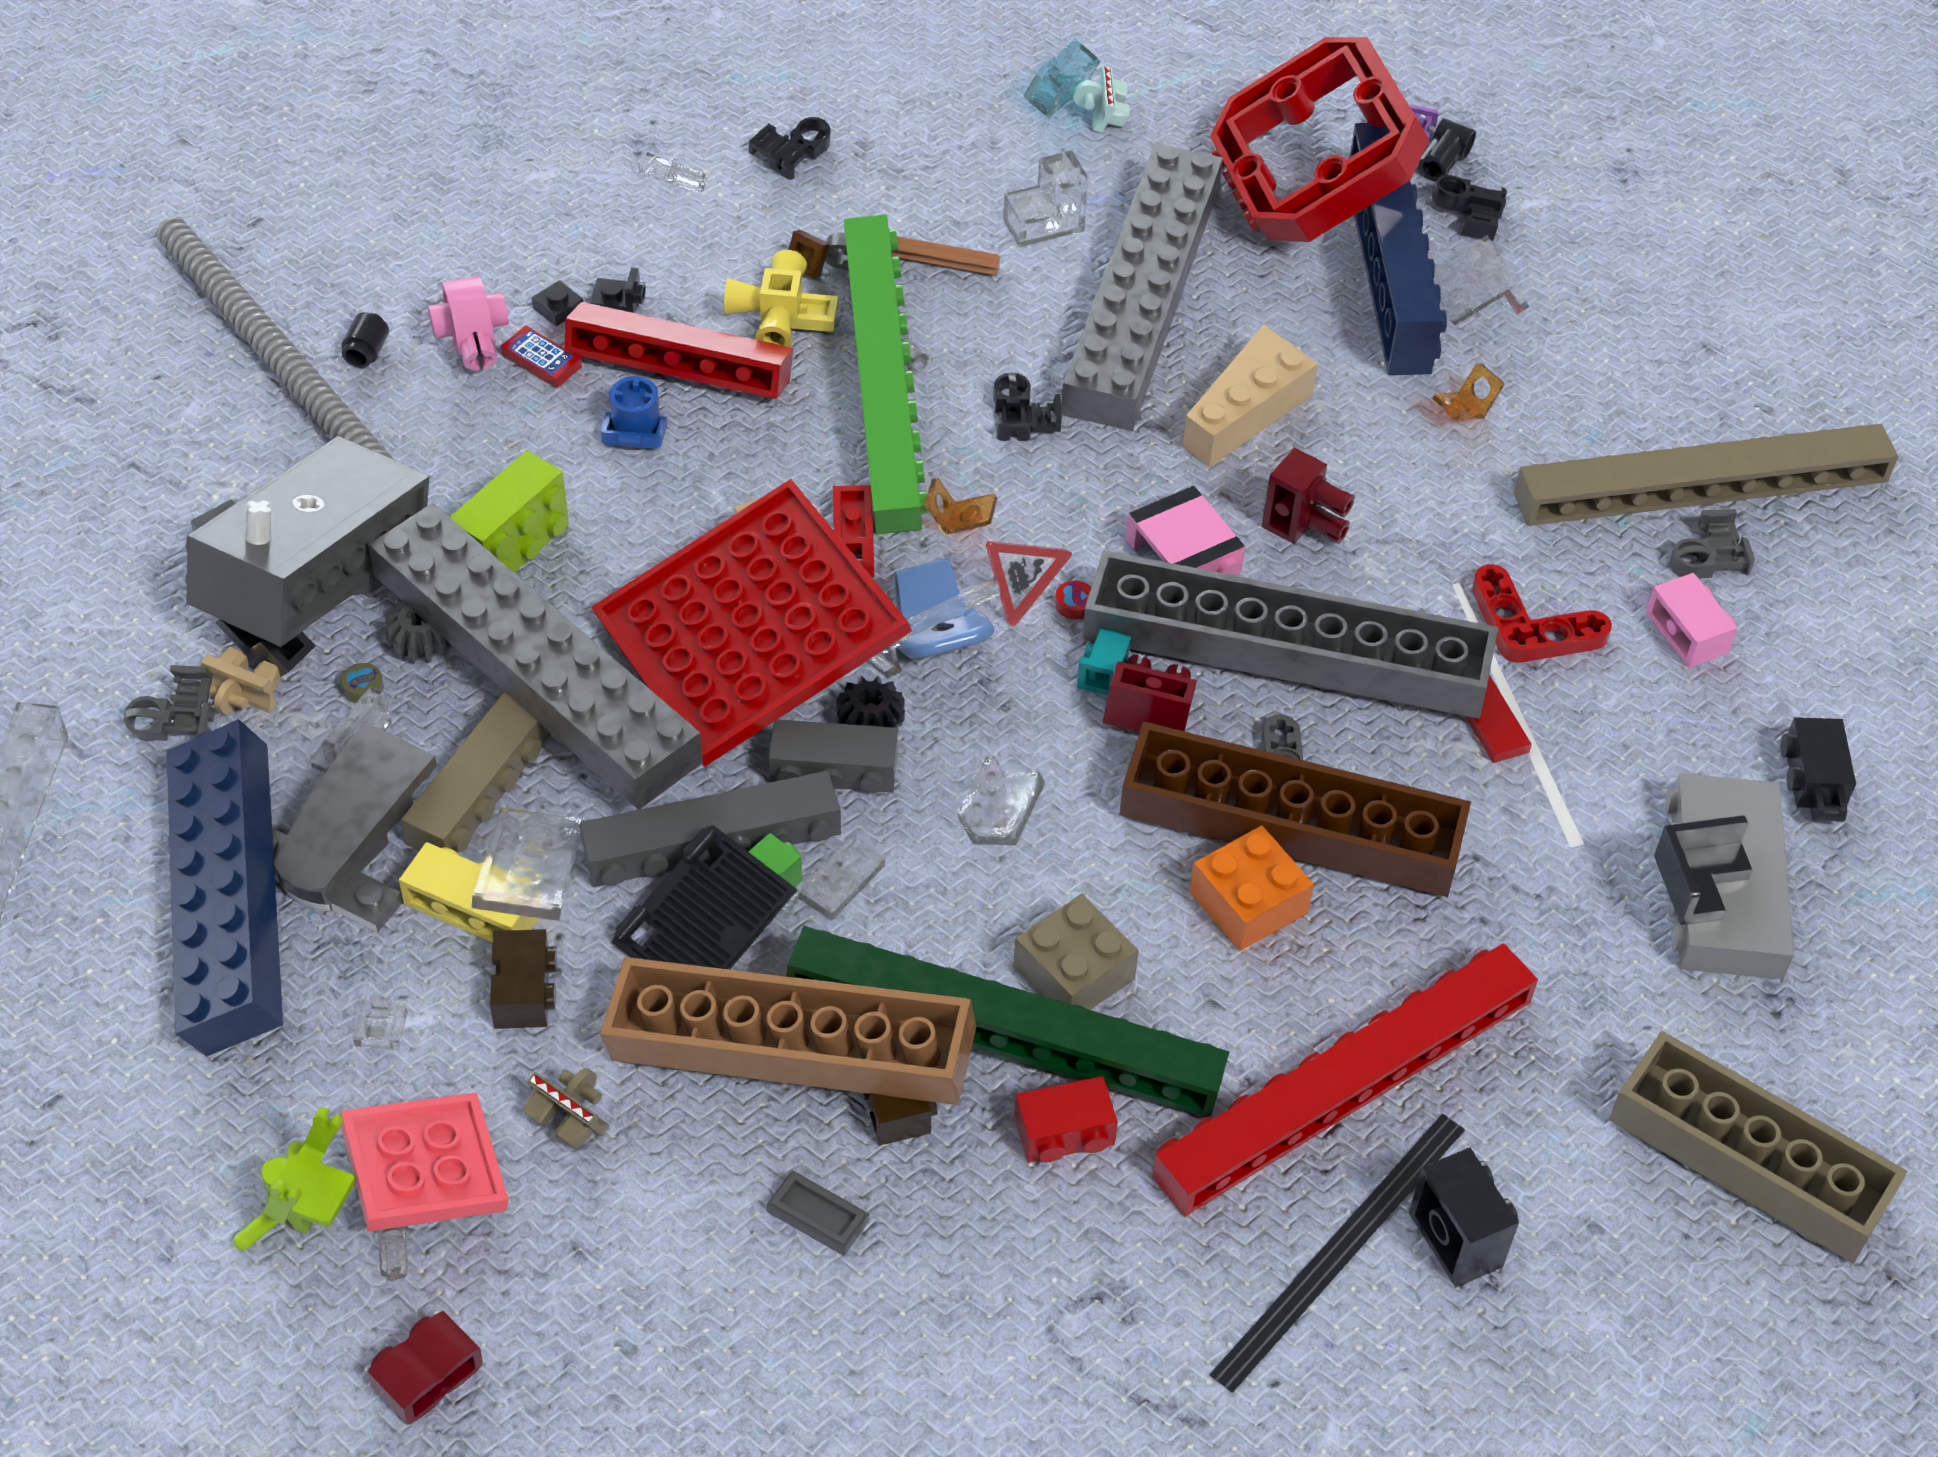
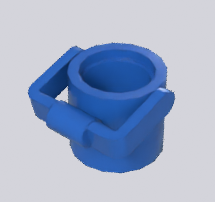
(634, 415)

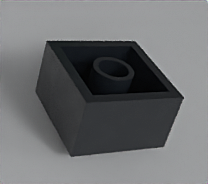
(1463, 1216)

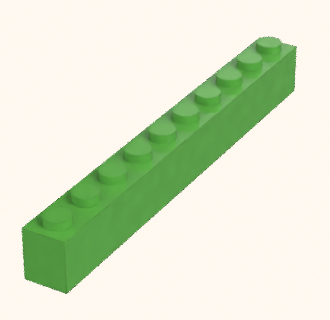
(883, 376)

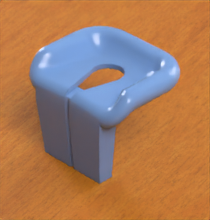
(925, 587)

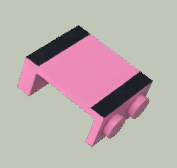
(1187, 533)

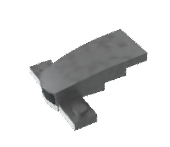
(348, 827)

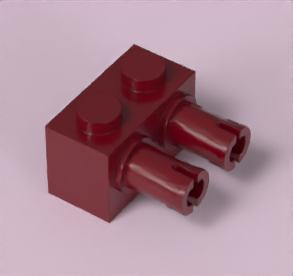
(1296, 500)
(1148, 696)

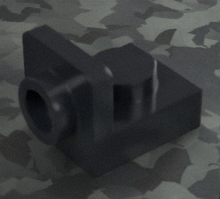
(619, 293)

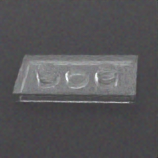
(528, 864)

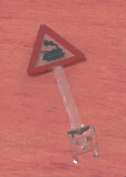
(1019, 579)

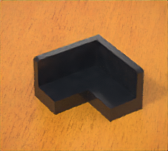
(1696, 859)

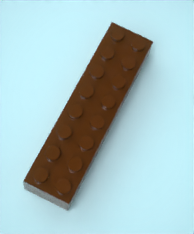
(1306, 807)

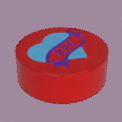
(1072, 599)

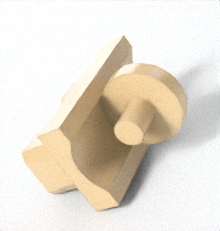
(238, 687)

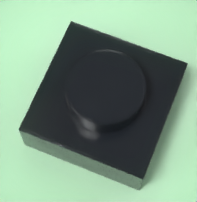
(556, 302)

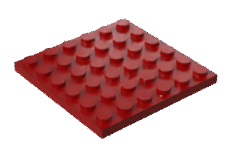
(751, 619)

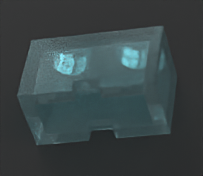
(1056, 79)

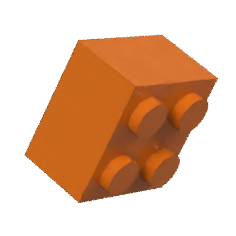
(1251, 888)

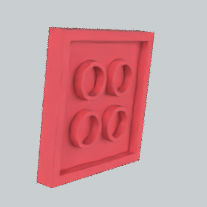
(423, 1161)

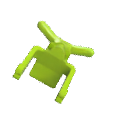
(301, 1185)

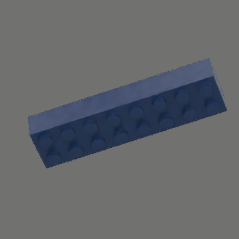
(1400, 273)
(223, 890)

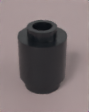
(364, 339)

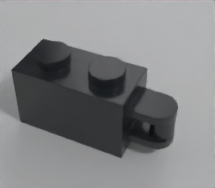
(1819, 767)

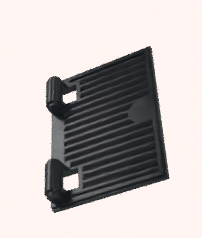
(707, 912)

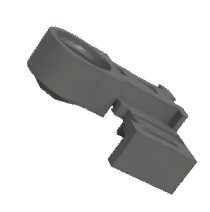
(1717, 550)
(185, 710)

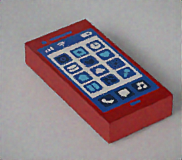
(541, 356)

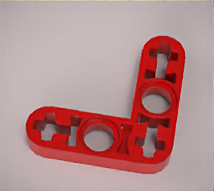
(1523, 629)

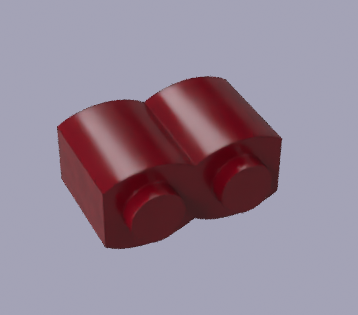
(424, 1366)

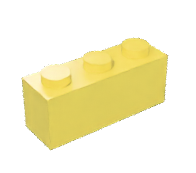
(443, 887)

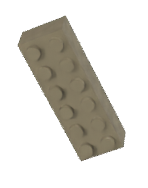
(1757, 1146)

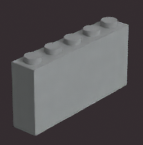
(1757, 921)

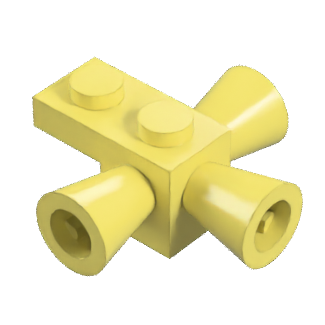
(782, 301)

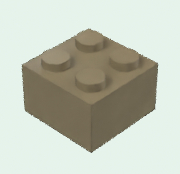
(1076, 955)

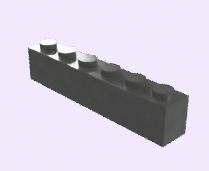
(654, 837)

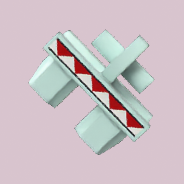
(1104, 100)

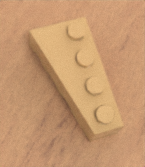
(1249, 396)

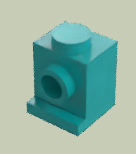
(1100, 661)

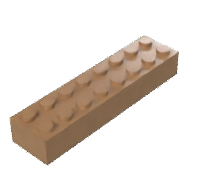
(790, 1030)

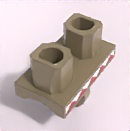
(580, 1120)

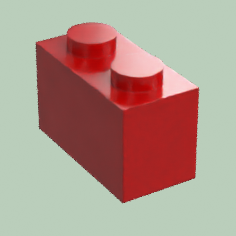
(1065, 1120)

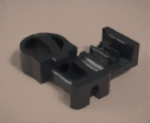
(793, 151)
(1483, 204)
(1017, 412)

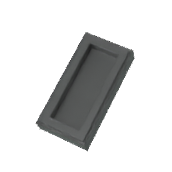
(818, 1212)

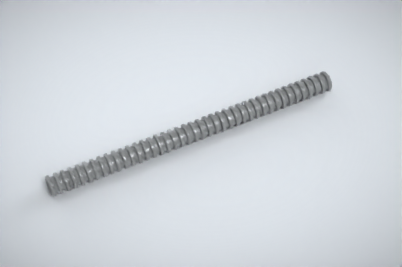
(264, 335)

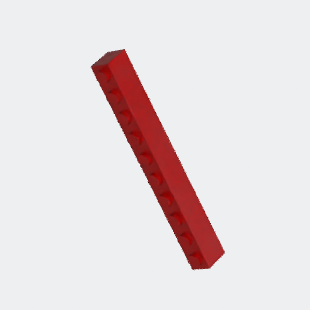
(1342, 1079)

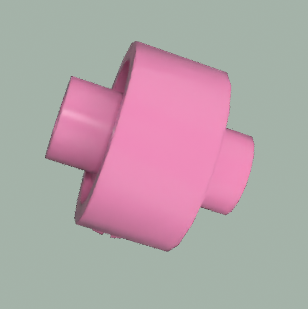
(469, 319)

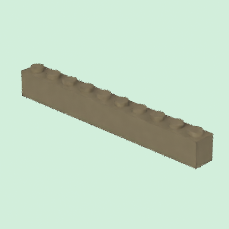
(1704, 474)

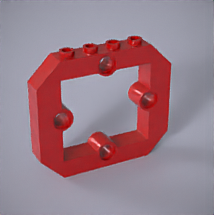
(1340, 184)

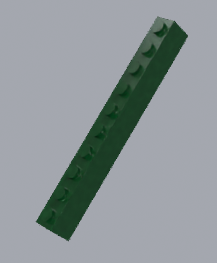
(1031, 1026)

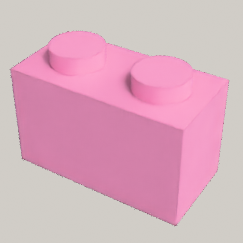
(1691, 620)

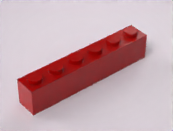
(678, 350)

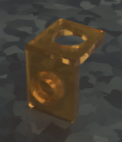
(1465, 403)
(961, 514)

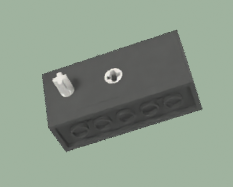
(300, 540)

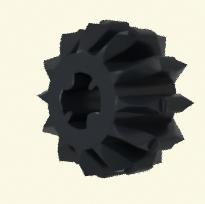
(871, 704)

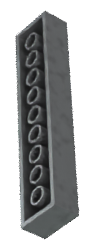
(1141, 288)
(1292, 633)
(537, 656)

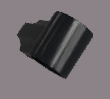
(1447, 146)

